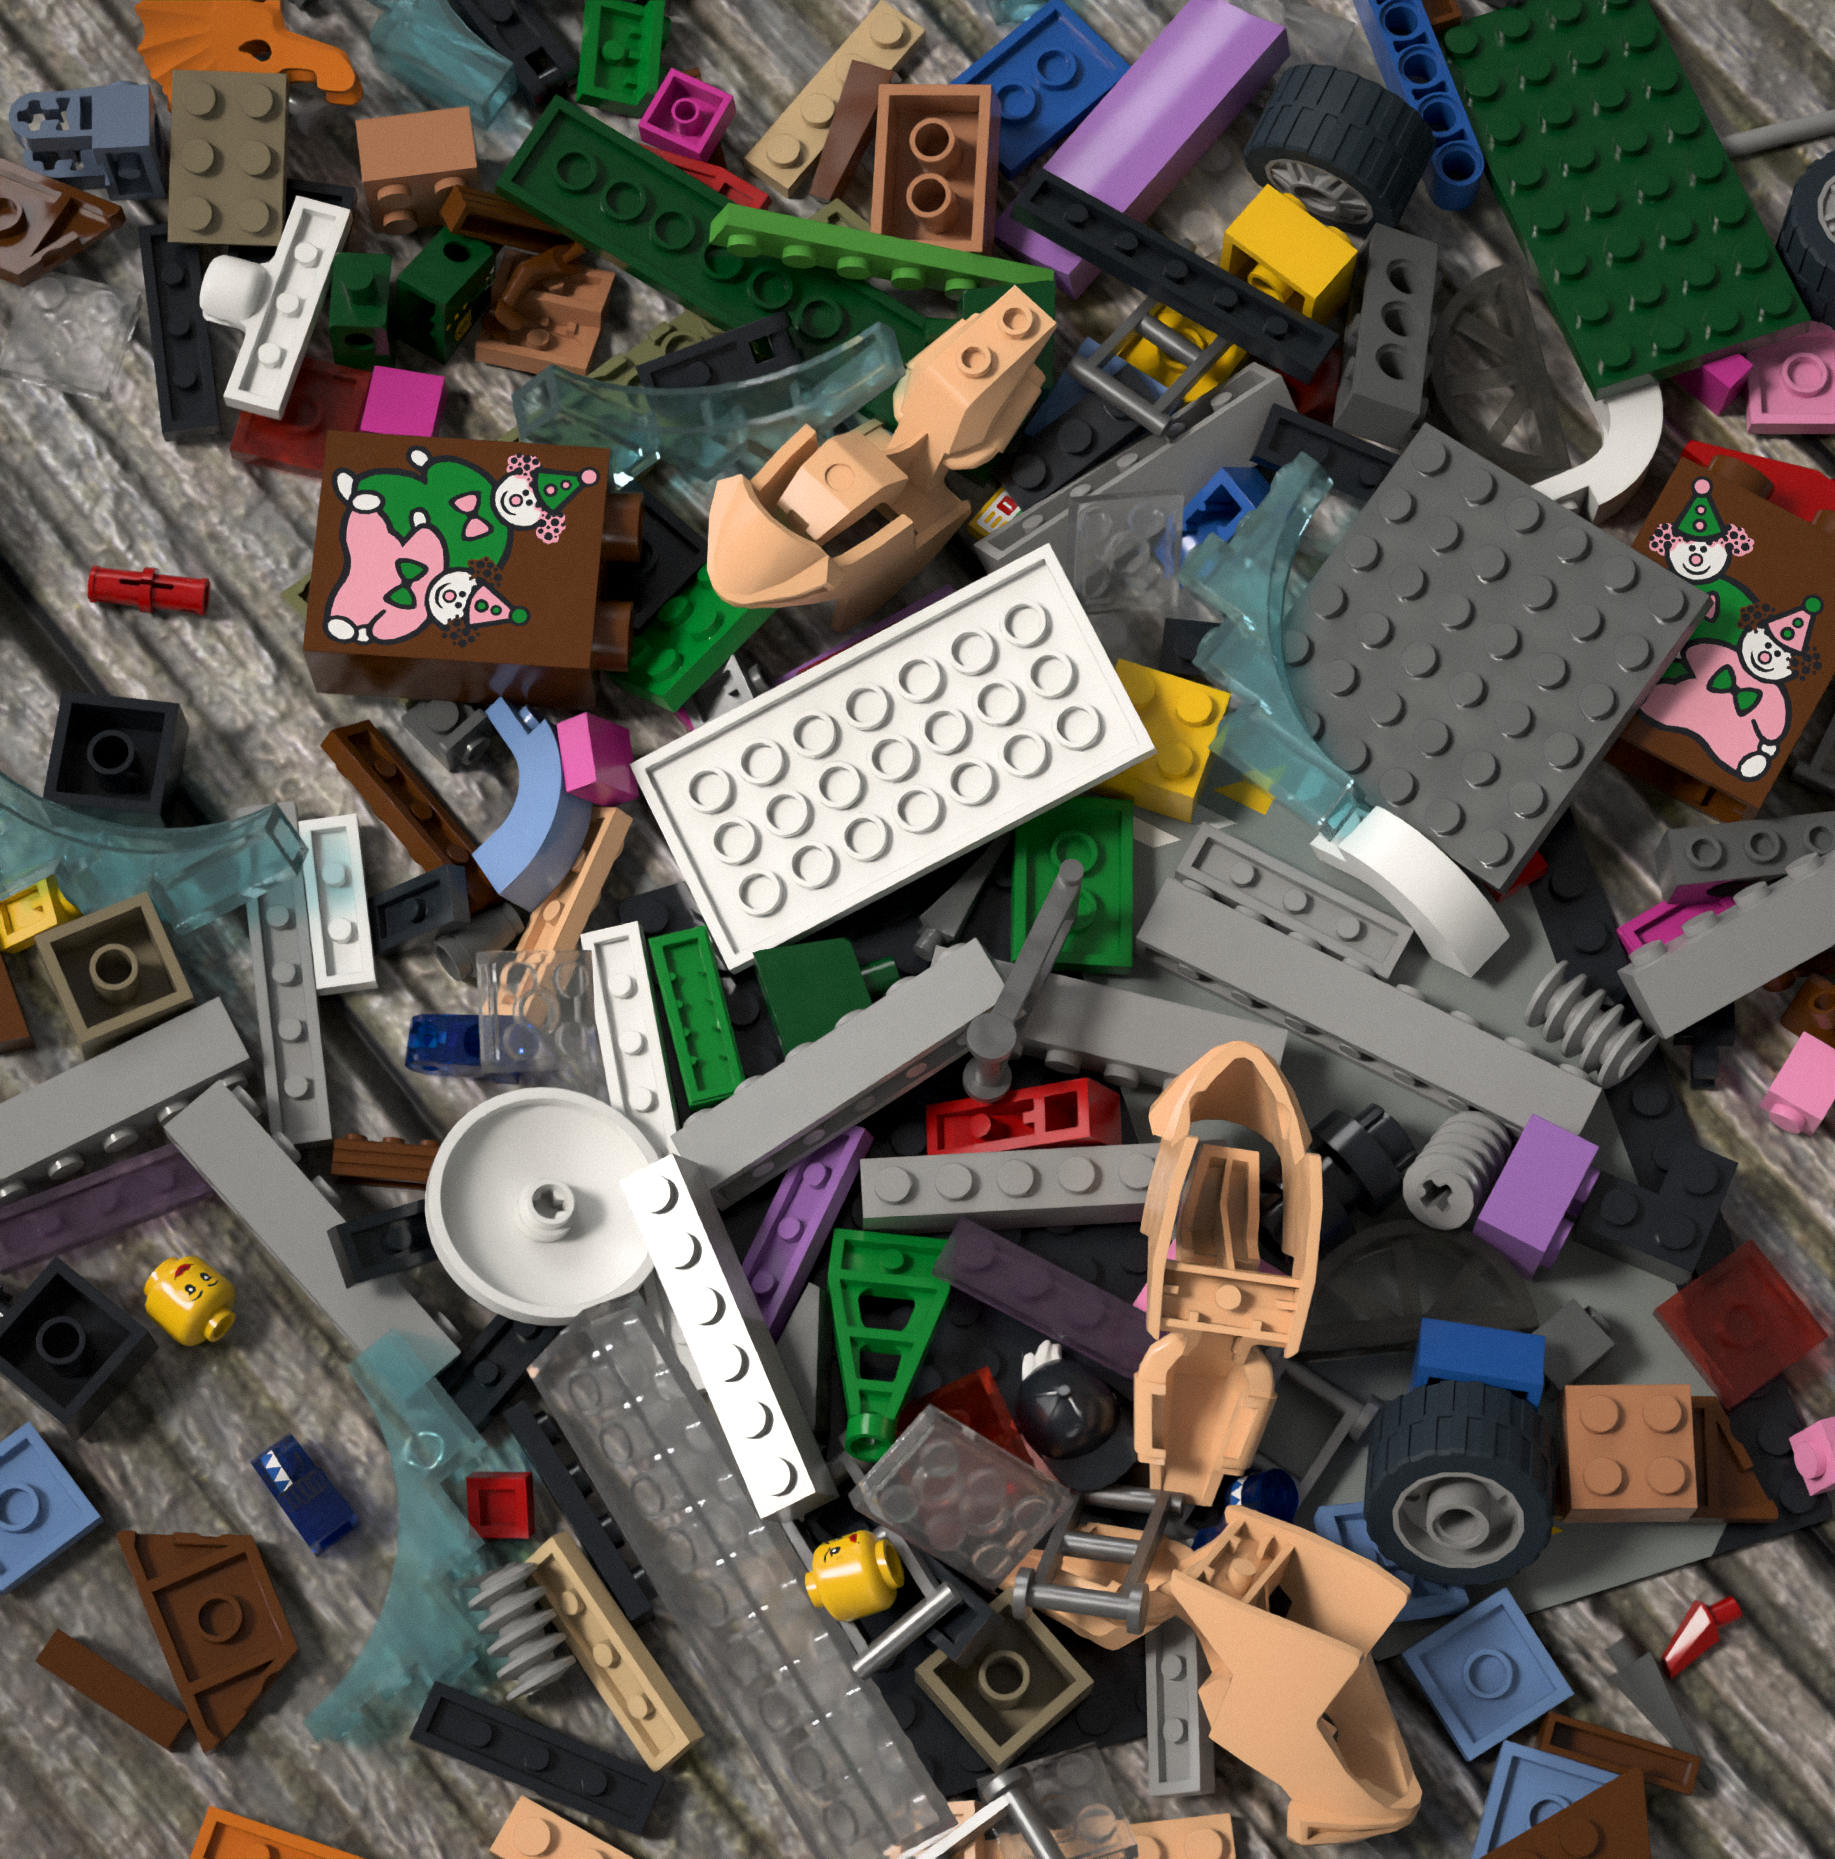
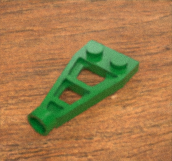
(885, 1268)

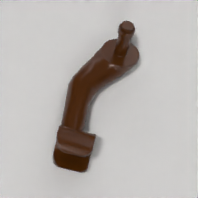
(552, 264)

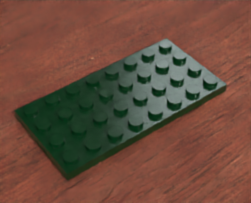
(1618, 190)

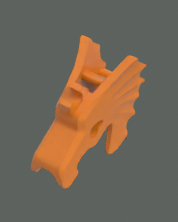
(230, 36)

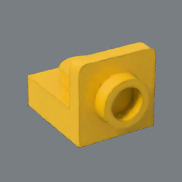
(33, 913)

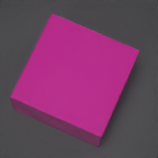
(687, 117)
(1717, 382)
(404, 403)
(597, 760)

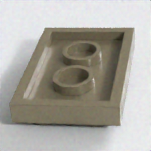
(228, 158)

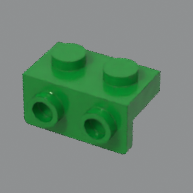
(622, 55)

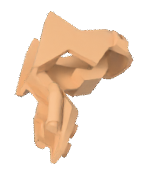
(951, 412)
(1208, 1382)
(1278, 1672)

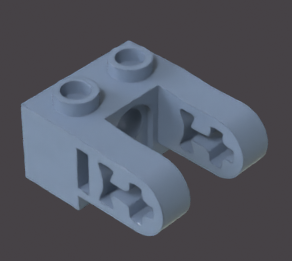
(111, 128)

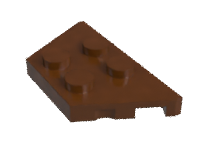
(46, 222)
(1723, 1472)
(213, 1622)
(1597, 1826)

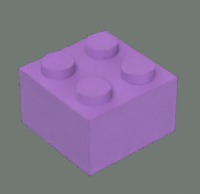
(1538, 1186)

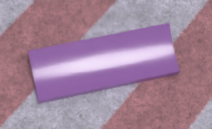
(1156, 124)

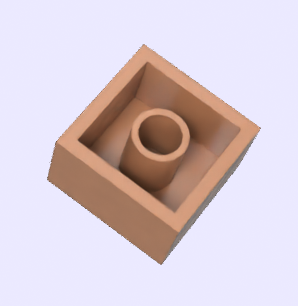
(414, 164)
(1626, 1453)

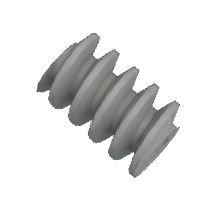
(1587, 1027)
(1456, 1169)
(519, 1627)

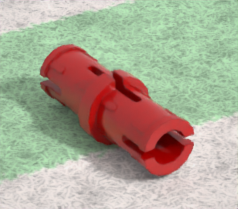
(149, 590)

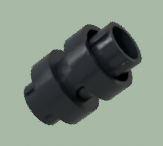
(1359, 1172)

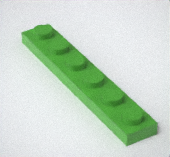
(863, 253)

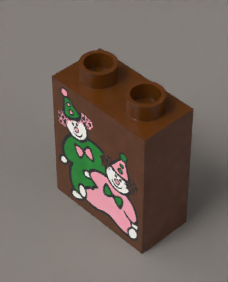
(469, 570)
(1760, 656)

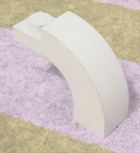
(1630, 437)
(1421, 884)

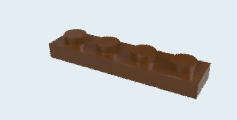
(407, 807)

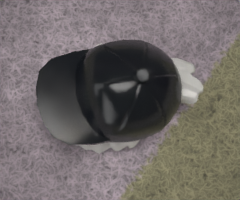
(1072, 1422)

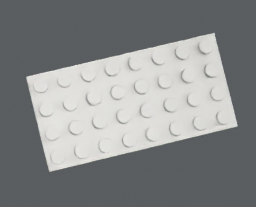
(892, 758)

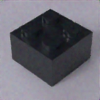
(117, 758)
(70, 1348)

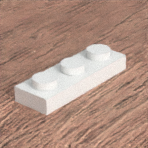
(338, 905)

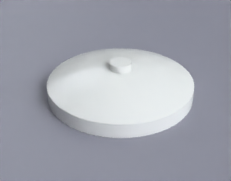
(534, 1204)

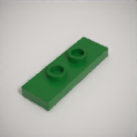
(697, 1016)

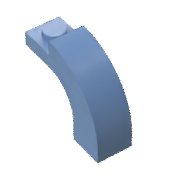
(546, 824)

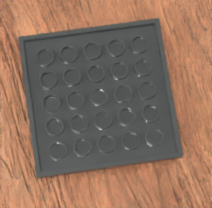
(1478, 652)

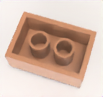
(937, 165)

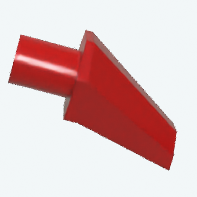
(1698, 1633)

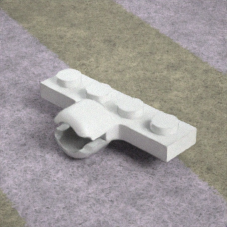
(276, 304)

